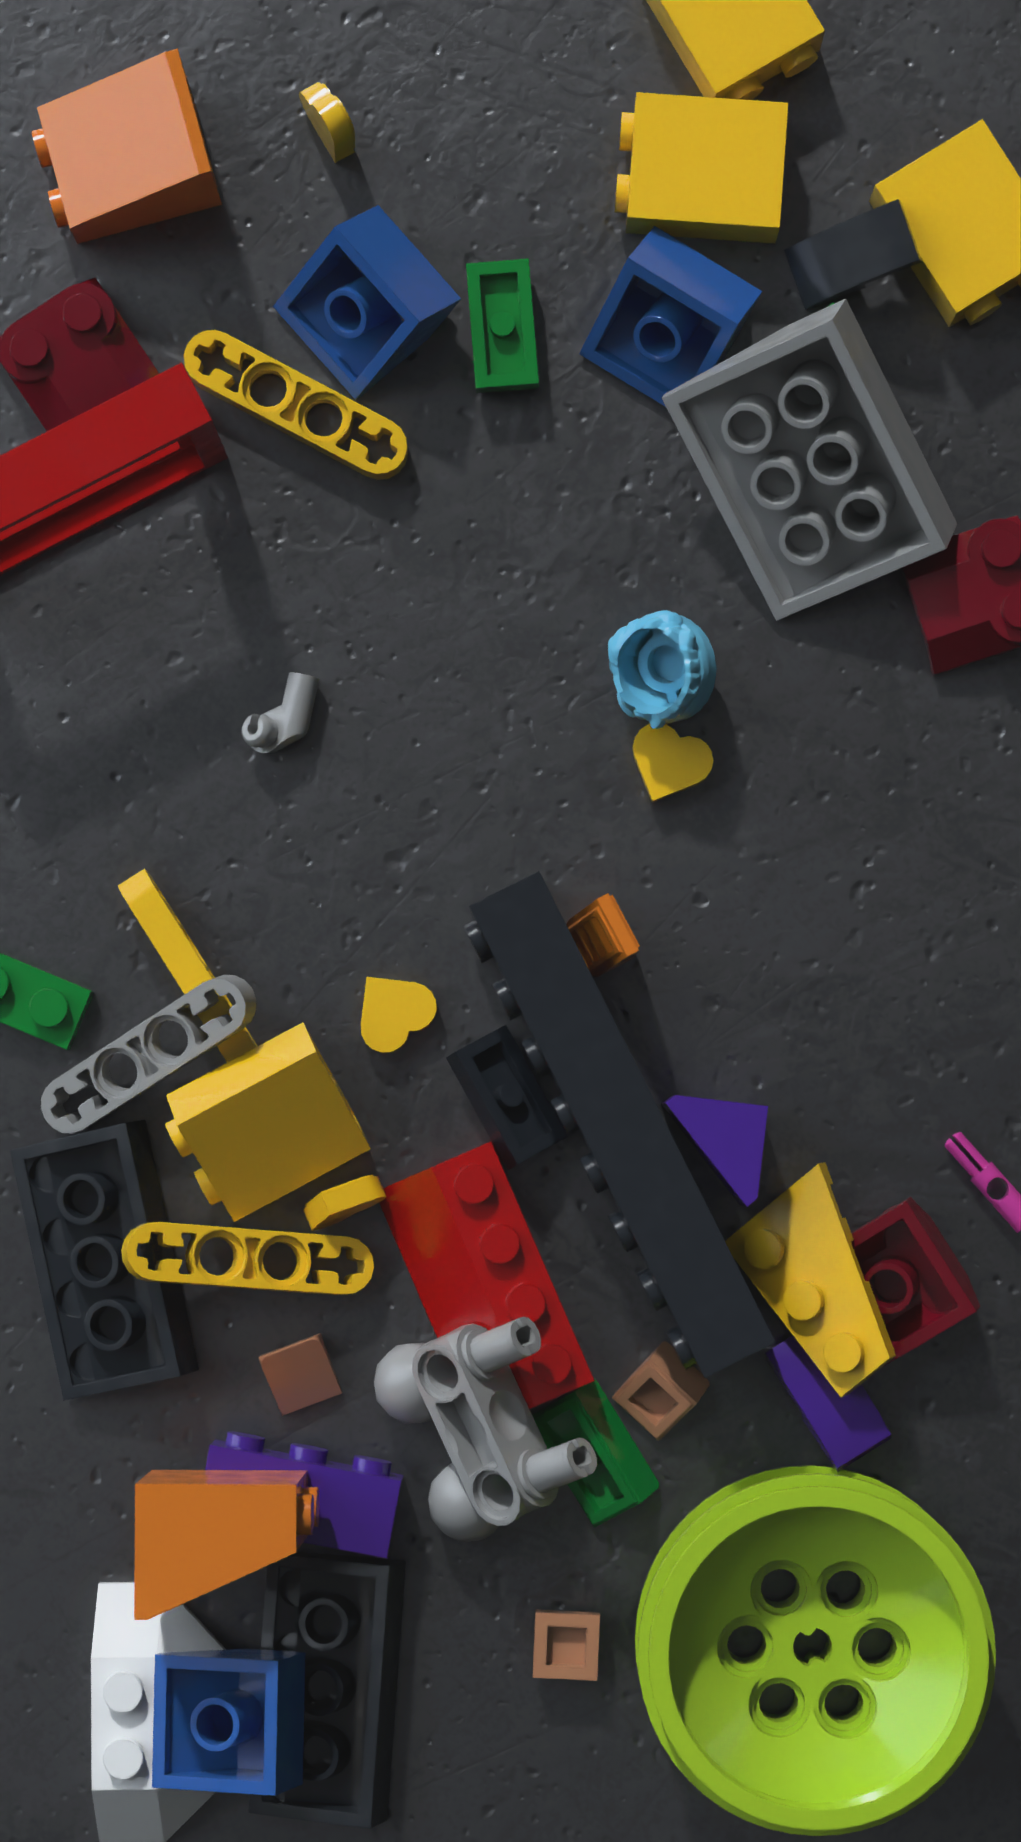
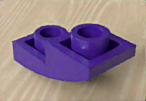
(841, 1425)

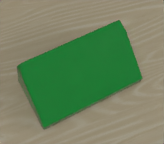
(621, 1470)

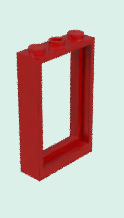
(103, 464)

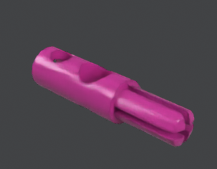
(1010, 1204)

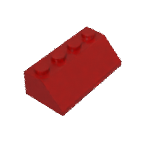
(482, 1266)

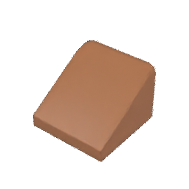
(300, 1374)
(661, 1391)

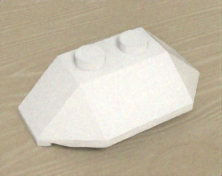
(124, 1713)

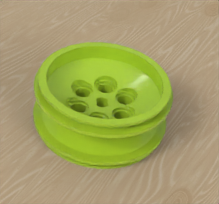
(914, 1704)

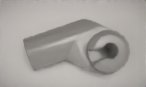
(286, 722)

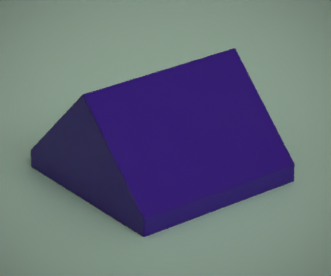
(726, 1137)

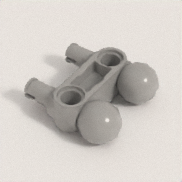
(485, 1424)

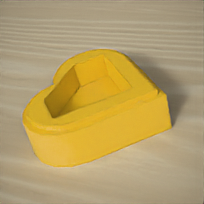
(329, 120)
(670, 762)
(394, 1011)
(343, 1201)

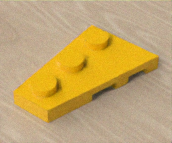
(811, 1278)

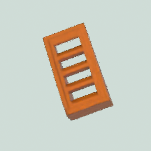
(603, 935)

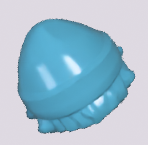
(662, 668)

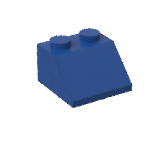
(366, 300)
(668, 316)
(229, 1721)

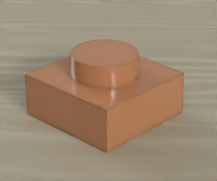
(566, 1645)

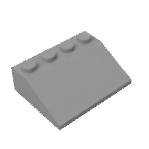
(812, 462)

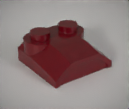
(73, 354)
(970, 595)
(912, 1275)

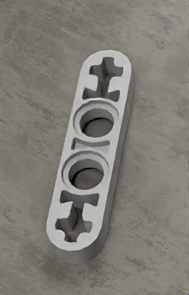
(145, 1050)

